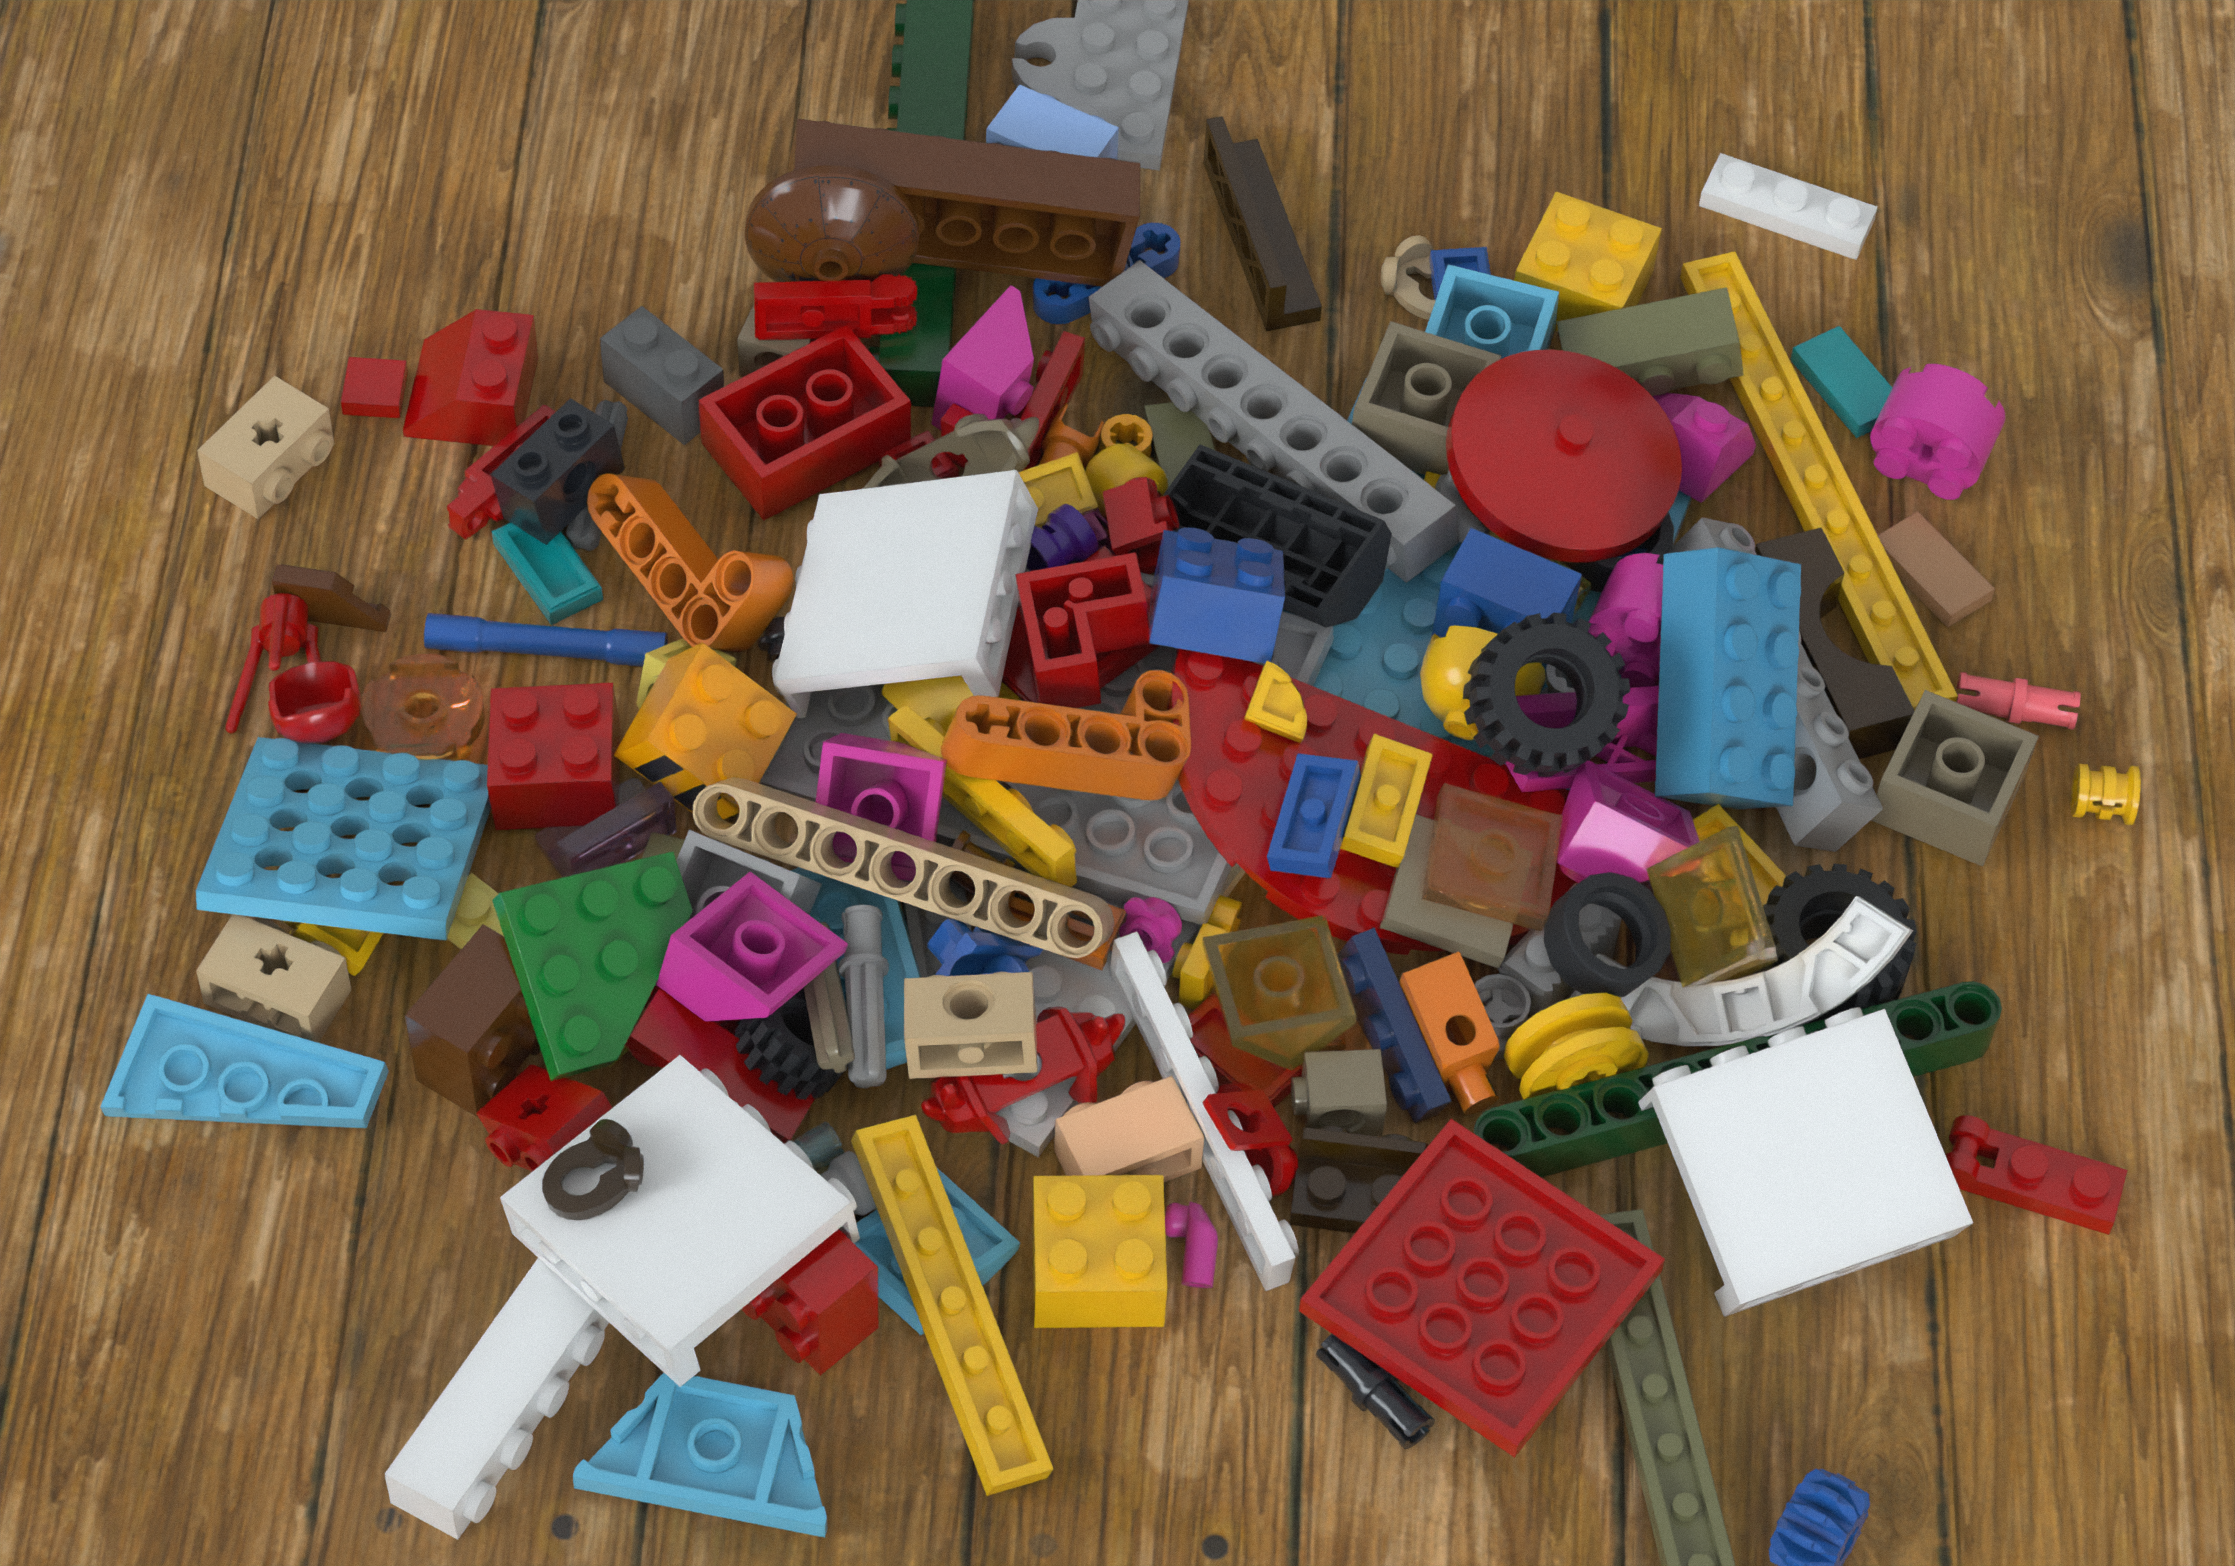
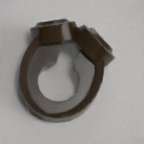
(609, 1144)

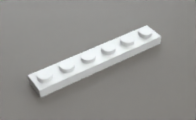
(1168, 1035)

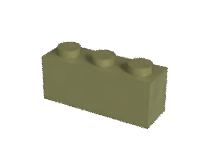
(1663, 341)

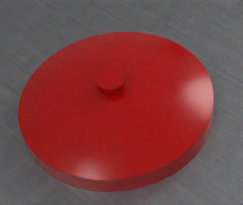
(1563, 455)

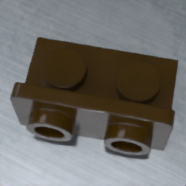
(1346, 1176)

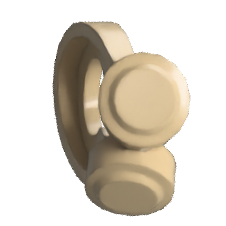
(1410, 258)

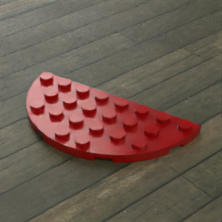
(1243, 772)

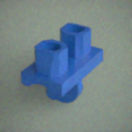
(978, 951)

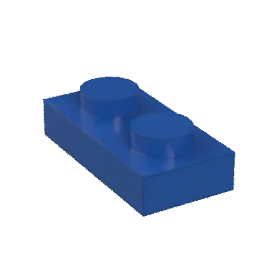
(1314, 815)

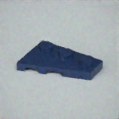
(1392, 1027)

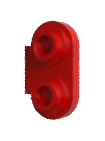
(1263, 1132)

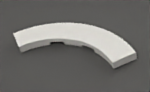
(1773, 999)

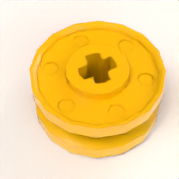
(1574, 1044)

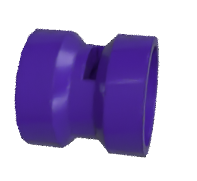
(1061, 540)

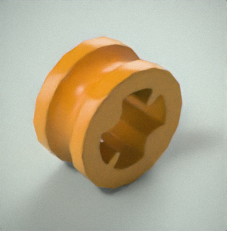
(1125, 429)

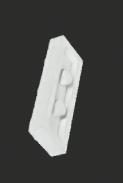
(1788, 206)

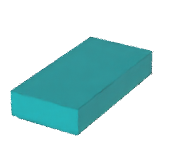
(1843, 378)
(548, 572)

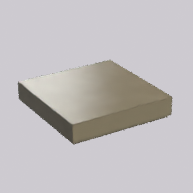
(1434, 923)

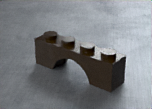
(1860, 692)

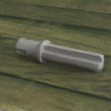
(863, 974)

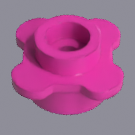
(1155, 923)

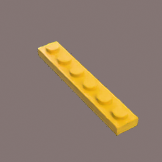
(951, 1305)

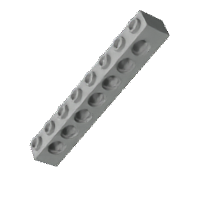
(1267, 413)

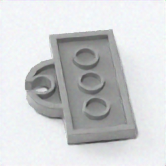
(1111, 64)

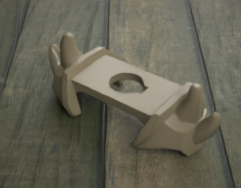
(985, 442)

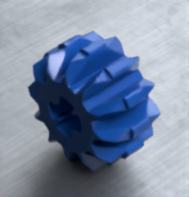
(1820, 1522)

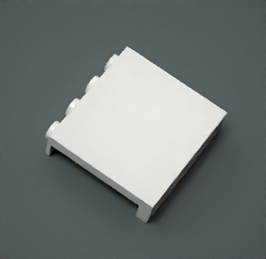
(907, 586)
(1808, 1157)
(704, 1232)

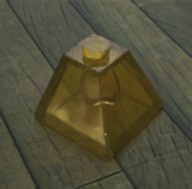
(1713, 911)

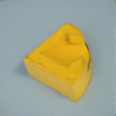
(1277, 704)

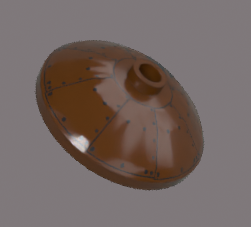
(831, 226)

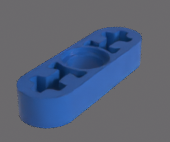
(1062, 311)

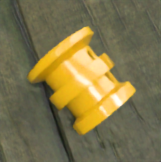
(2106, 793)

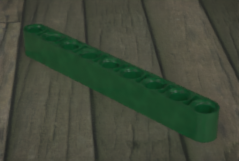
(1599, 1136)

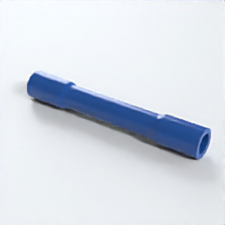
(480, 635)

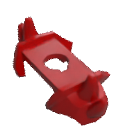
(1068, 1047)

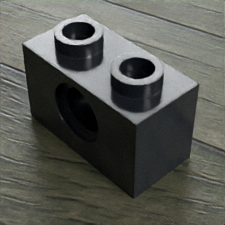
(552, 471)

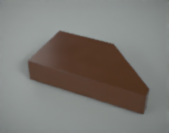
(330, 598)

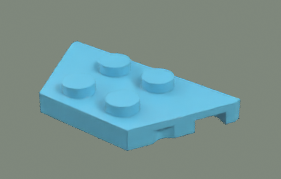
(712, 1453)

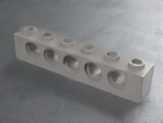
(1830, 784)

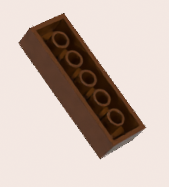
(994, 202)

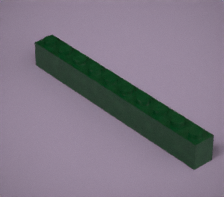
(932, 103)

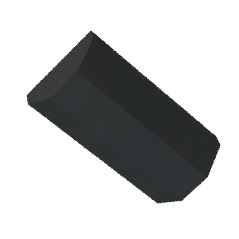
(1329, 549)

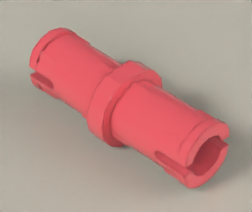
(2018, 700)

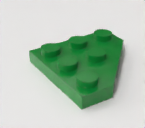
(592, 955)

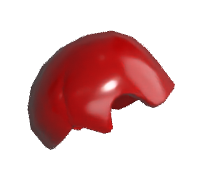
(314, 701)

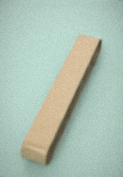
(874, 873)

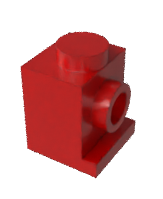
(1138, 519)

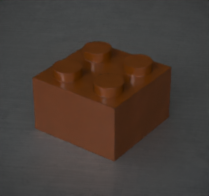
(472, 1025)

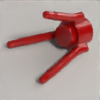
(281, 633)

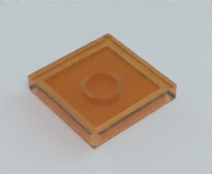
(1492, 857)

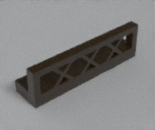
(1259, 229)

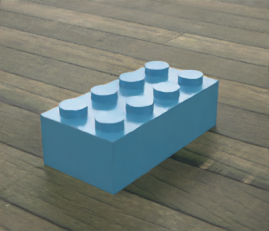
(1728, 679)

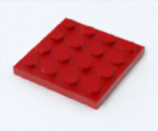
(1482, 1286)

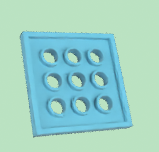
(360, 898)

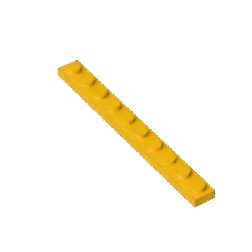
(1820, 487)

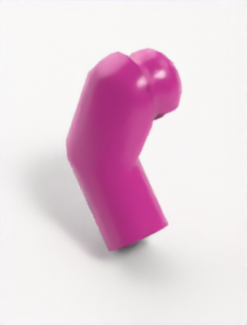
(1200, 1242)

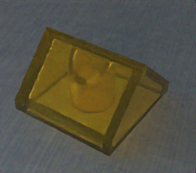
(1280, 989)

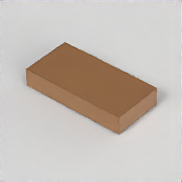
(1935, 570)

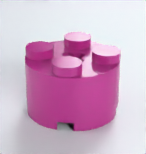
(1936, 429)
(1631, 617)

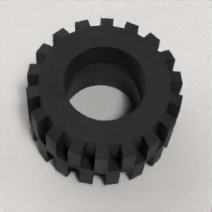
(1586, 666)
(1813, 903)

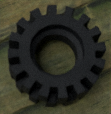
(785, 1050)

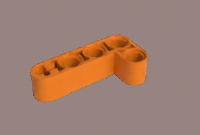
(704, 597)
(1076, 748)

